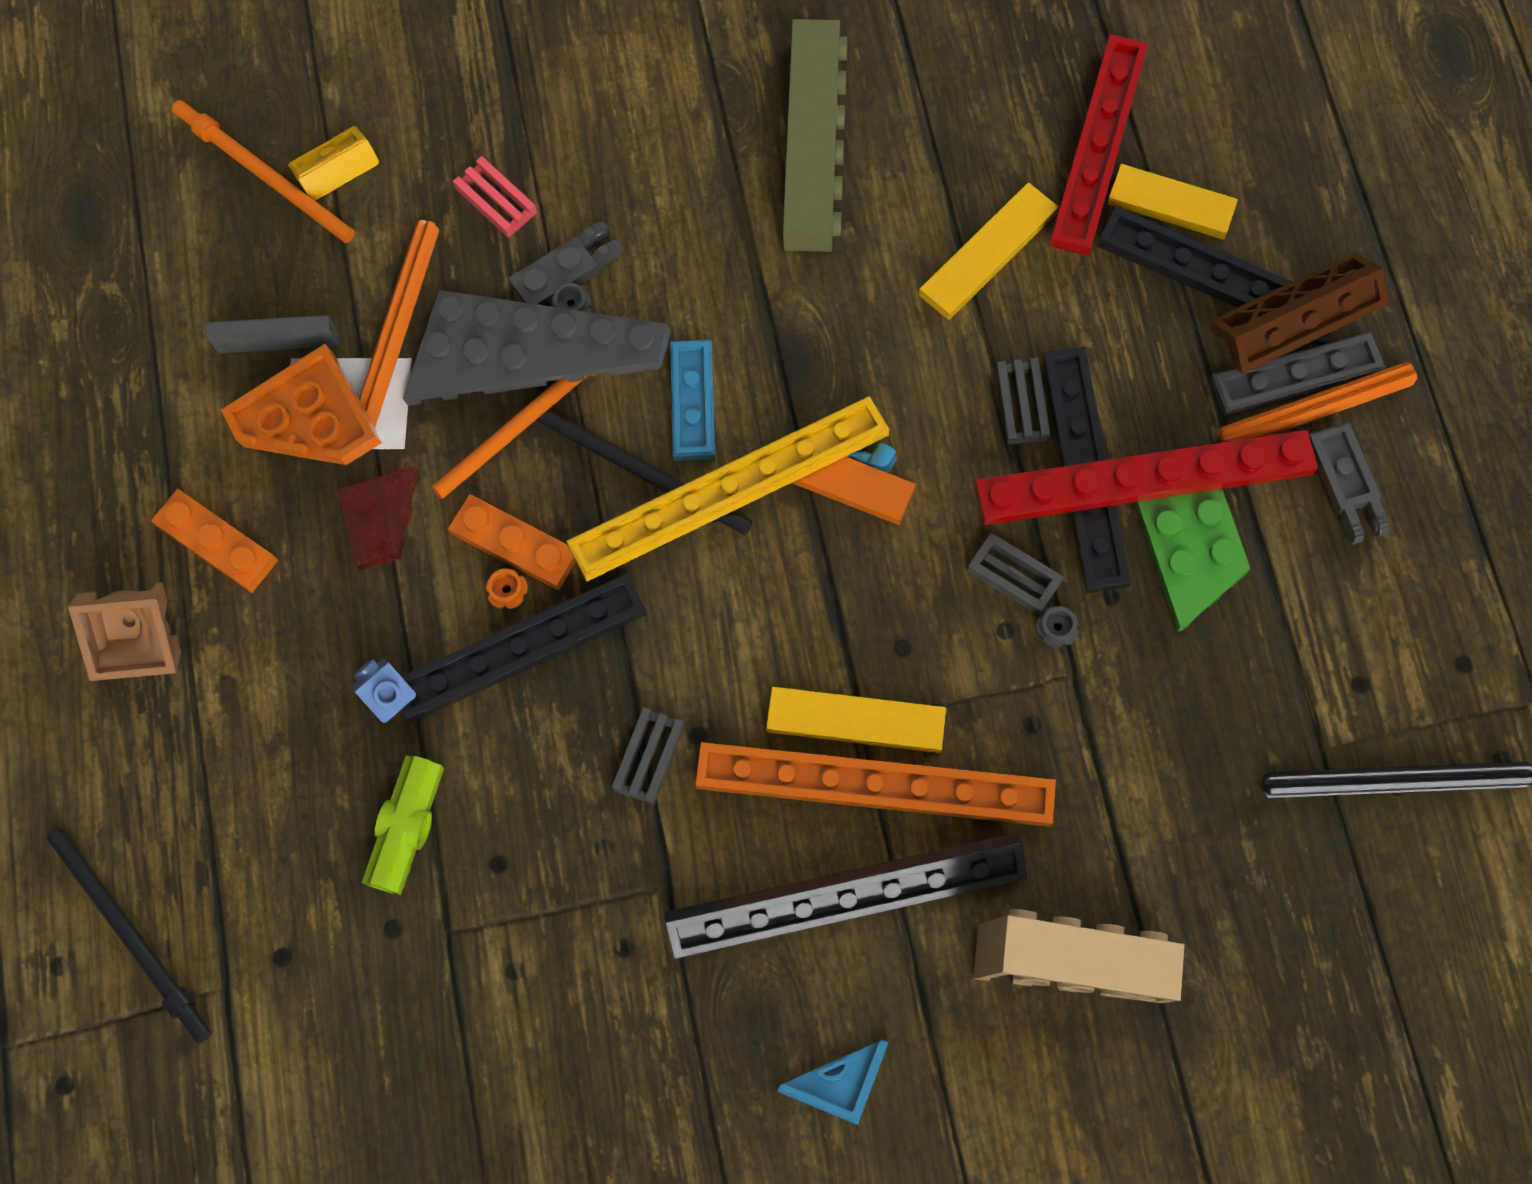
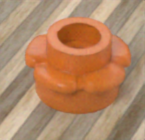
(504, 578)

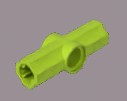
(403, 825)

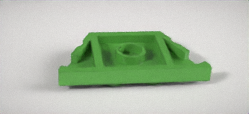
(1193, 550)

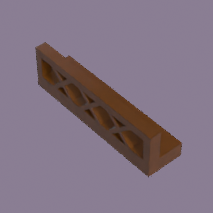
(1302, 313)

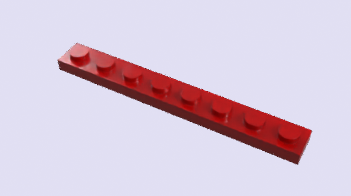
(1144, 477)

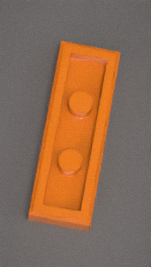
(862, 488)

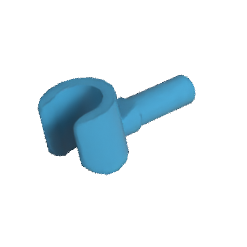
(881, 458)

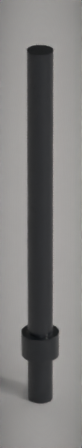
(630, 463)
(177, 999)

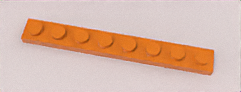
(876, 784)

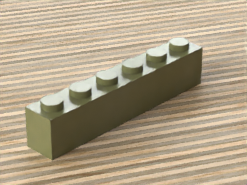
(812, 135)

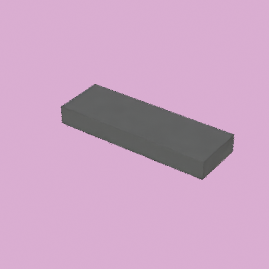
(272, 334)

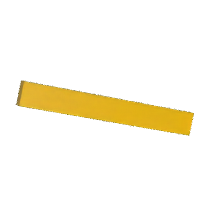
(727, 488)

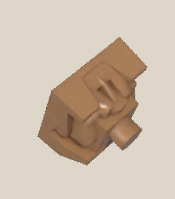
(125, 634)

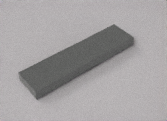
(1297, 374)

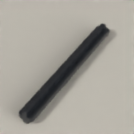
(1397, 779)

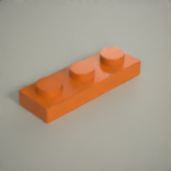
(214, 540)
(513, 542)

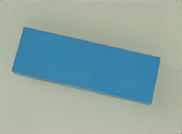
(692, 400)

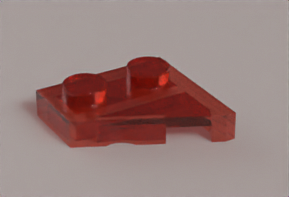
(378, 516)

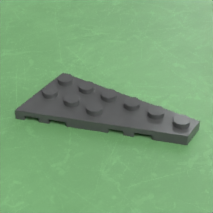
(516, 345)

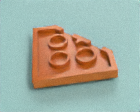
(305, 413)

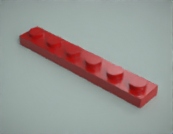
(1099, 145)

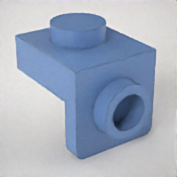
(382, 689)

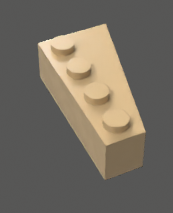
(1080, 957)

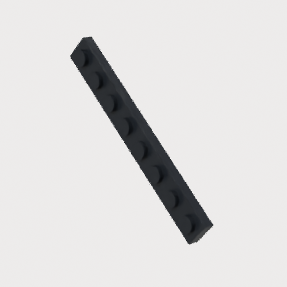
(846, 895)

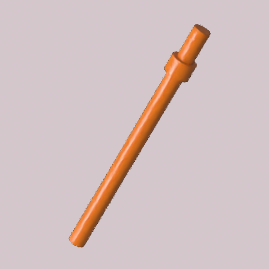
(209, 130)
(503, 436)

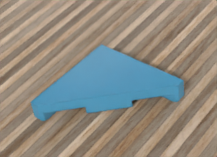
(840, 1085)

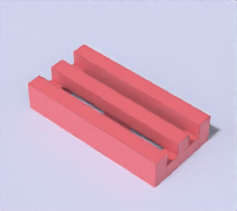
(474, 175)

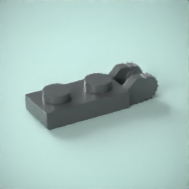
(566, 265)
(1348, 481)

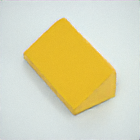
(334, 163)

